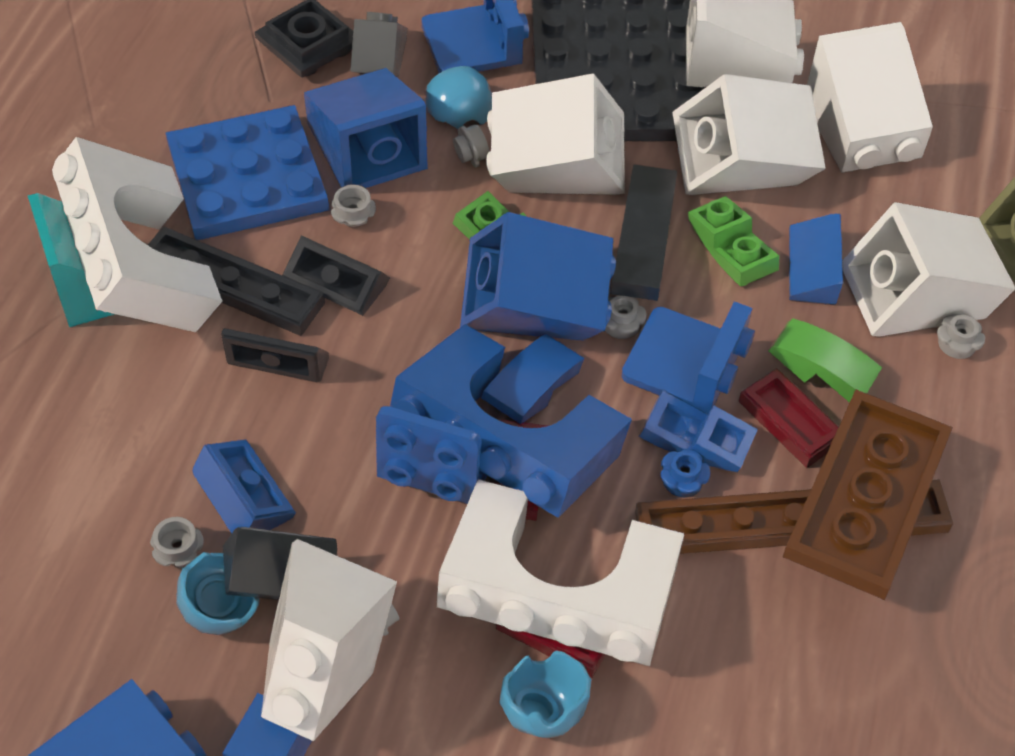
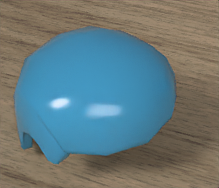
(459, 96)
(204, 598)
(546, 695)

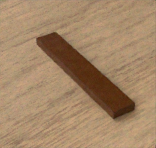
(759, 518)

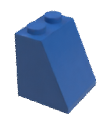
(369, 128)
(538, 279)

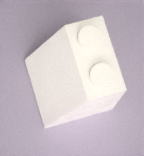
(742, 40)
(869, 97)
(748, 136)
(557, 138)
(924, 268)
(322, 638)

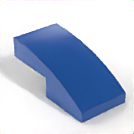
(531, 377)
(715, 435)

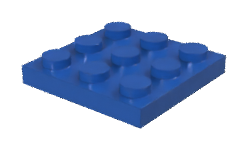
(246, 172)

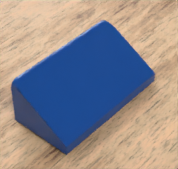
(816, 260)
(241, 486)

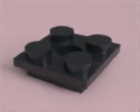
(306, 37)

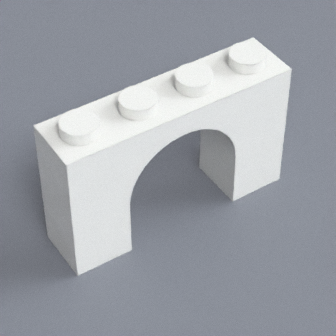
(121, 271)
(609, 617)

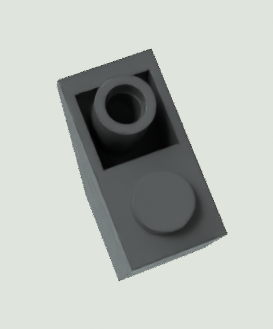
(378, 43)

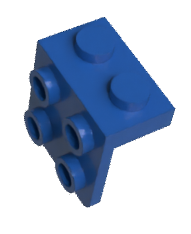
(477, 36)
(689, 355)
(427, 454)

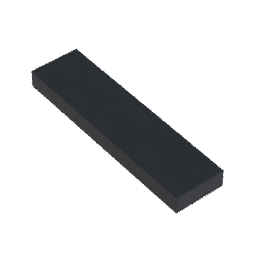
(644, 233)
(247, 284)

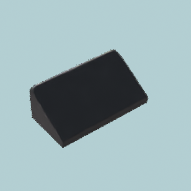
(335, 274)
(274, 355)
(258, 560)

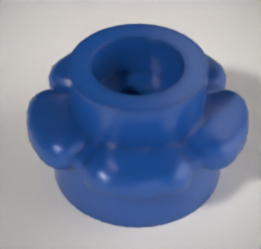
(682, 483)

